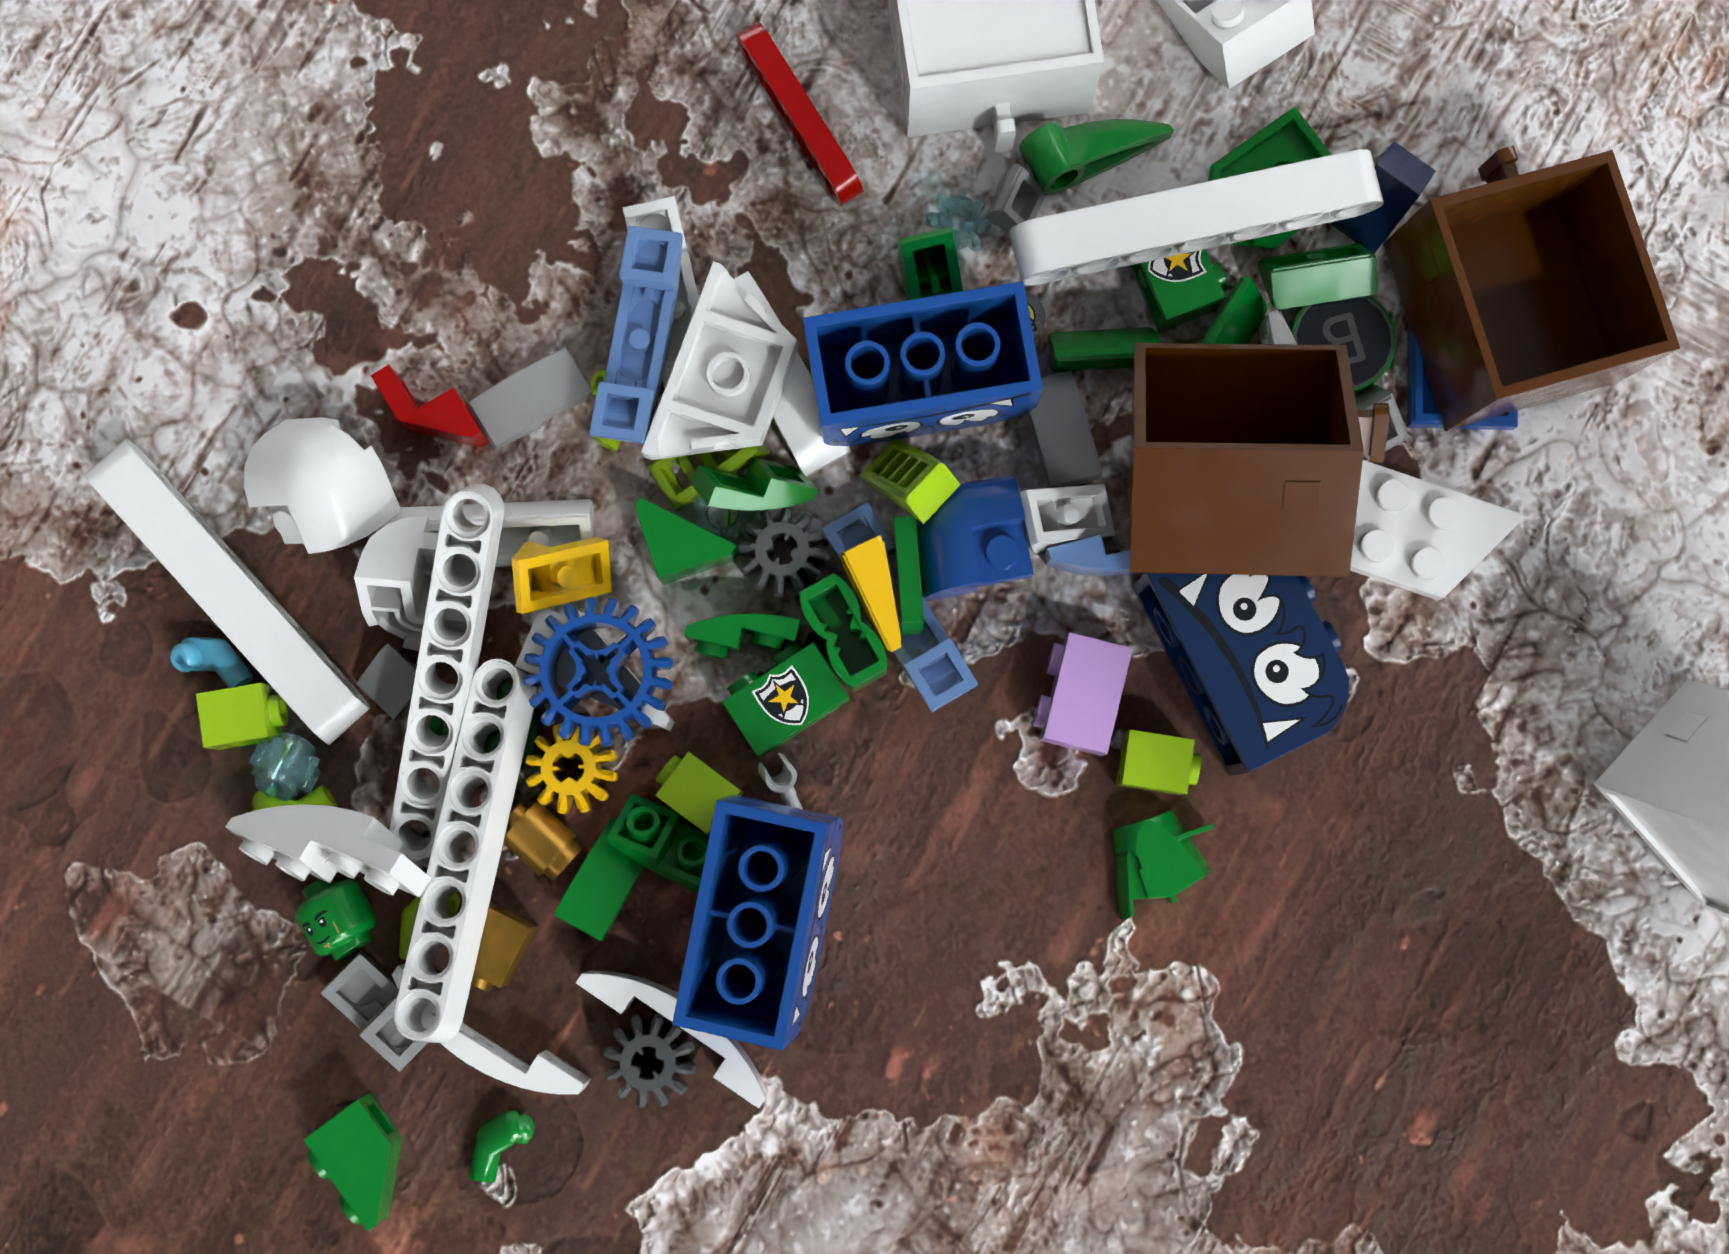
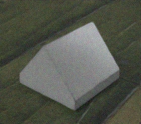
(1016, 198)

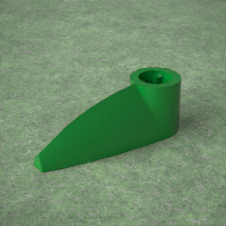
(1082, 151)

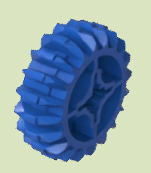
(578, 688)

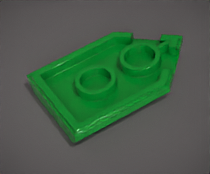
(1278, 144)

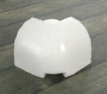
(318, 484)
(396, 579)

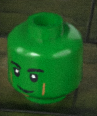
(335, 917)

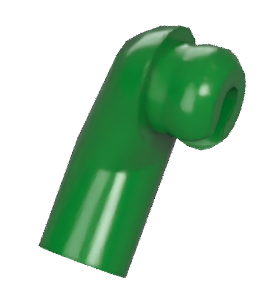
(495, 1138)

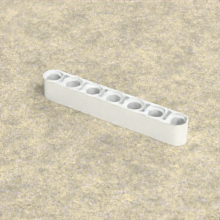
(1196, 217)
(227, 591)
(442, 644)
(475, 876)

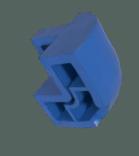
(974, 540)

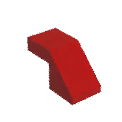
(441, 417)

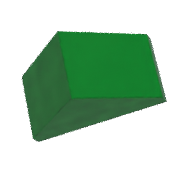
(929, 264)
(680, 546)

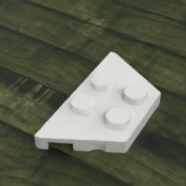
(723, 375)
(1422, 532)

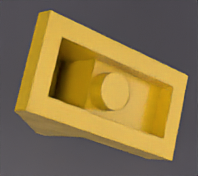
(560, 573)

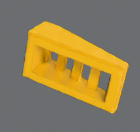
(871, 580)

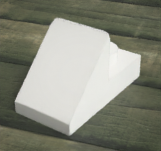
(1066, 515)

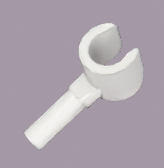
(783, 782)

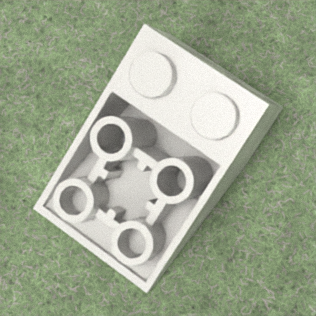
(1240, 35)

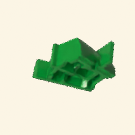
(1156, 860)

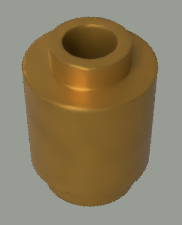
(540, 840)

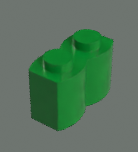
(836, 621)

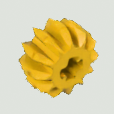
(571, 787)

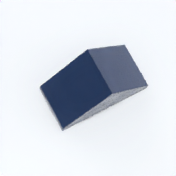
(1401, 182)

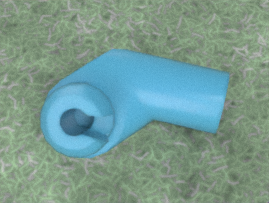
(211, 655)

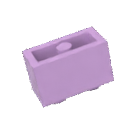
(1083, 693)

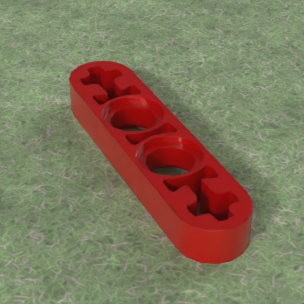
(799, 114)

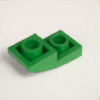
(727, 633)
(660, 841)

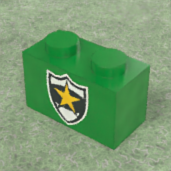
(1180, 287)
(785, 698)

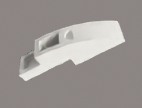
(325, 841)

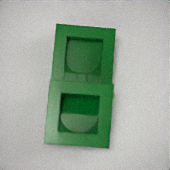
(763, 488)
(599, 888)

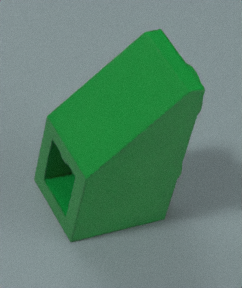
(360, 1157)

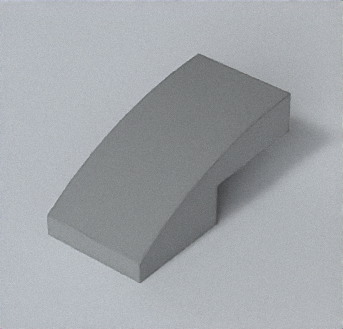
(529, 398)
(1064, 434)
(369, 1001)

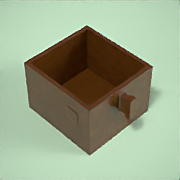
(1529, 288)
(1247, 459)

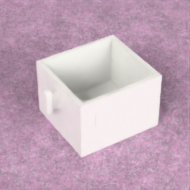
(994, 63)
(1677, 789)

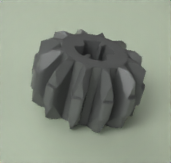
(765, 548)
(634, 1070)

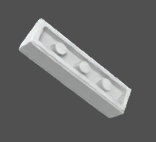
(523, 522)

